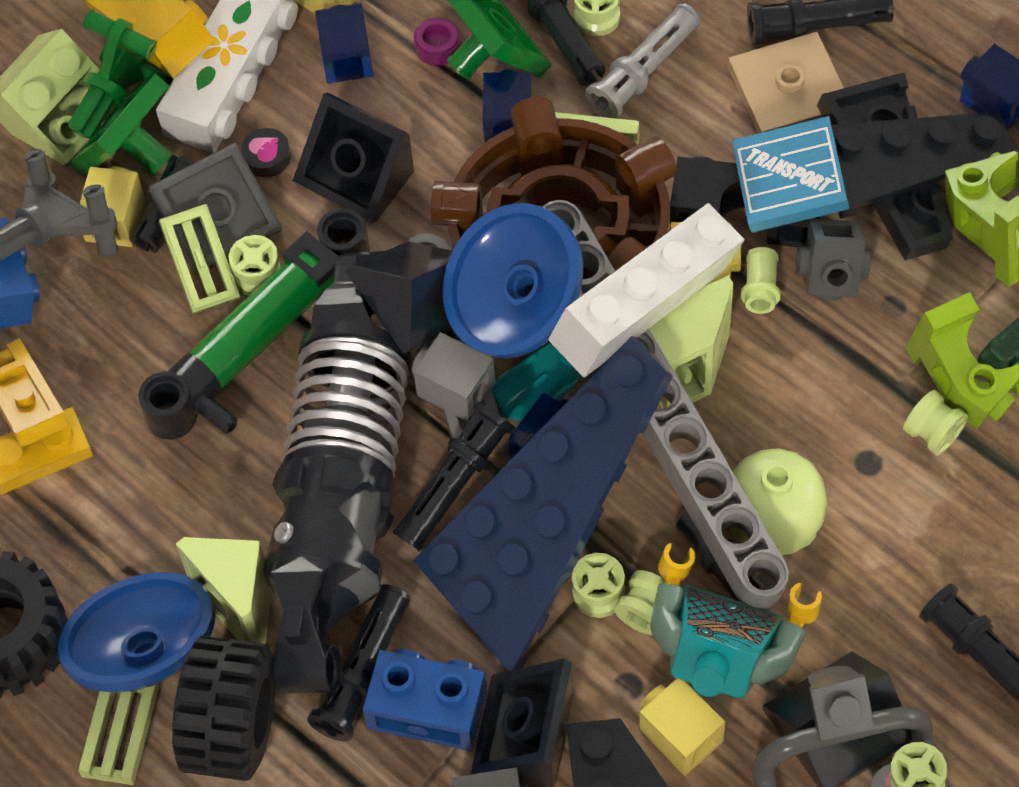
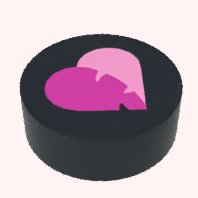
(266, 152)

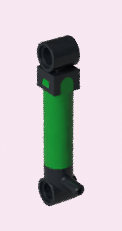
(249, 329)

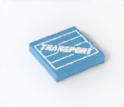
(790, 174)

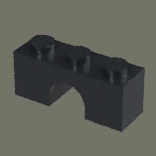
(718, 183)

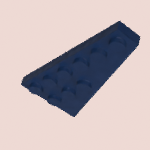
(533, 519)

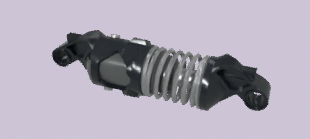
(334, 481)

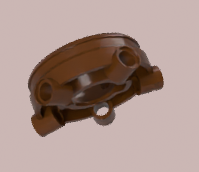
(538, 150)

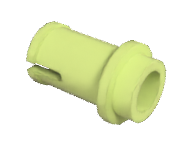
(760, 291)

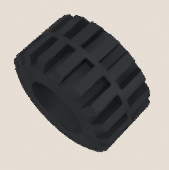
(35, 639)
(223, 708)

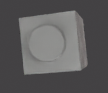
(453, 376)

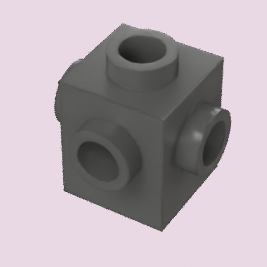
(833, 259)

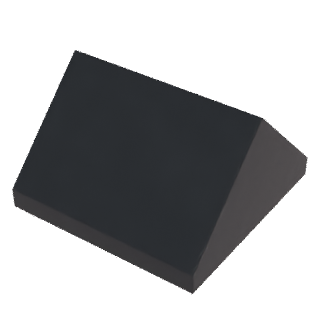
(354, 158)
(406, 291)
(526, 722)
(843, 761)

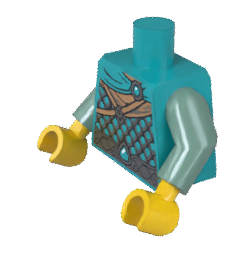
(722, 641)

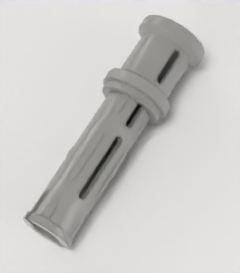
(632, 71)

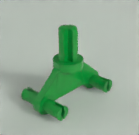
(118, 71)

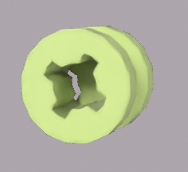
(596, 22)
(253, 252)
(935, 422)
(593, 573)
(638, 604)
(921, 764)

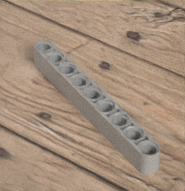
(697, 467)

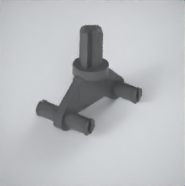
(52, 214)

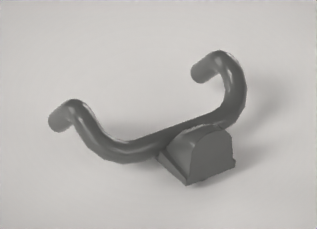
(840, 715)

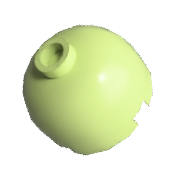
(785, 495)

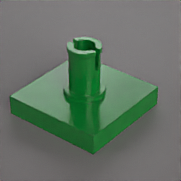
(494, 35)
(124, 130)

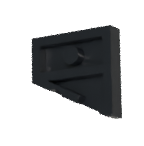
(609, 756)

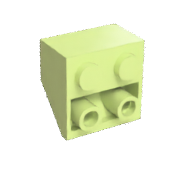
(43, 94)
(696, 337)

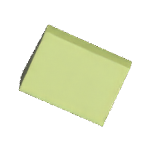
(234, 580)

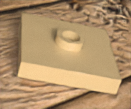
(784, 81)

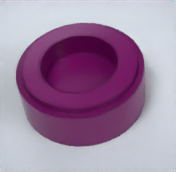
(436, 41)

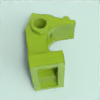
(992, 221)
(944, 350)

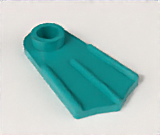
(524, 383)

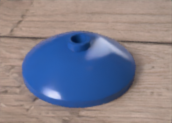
(493, 271)
(135, 632)

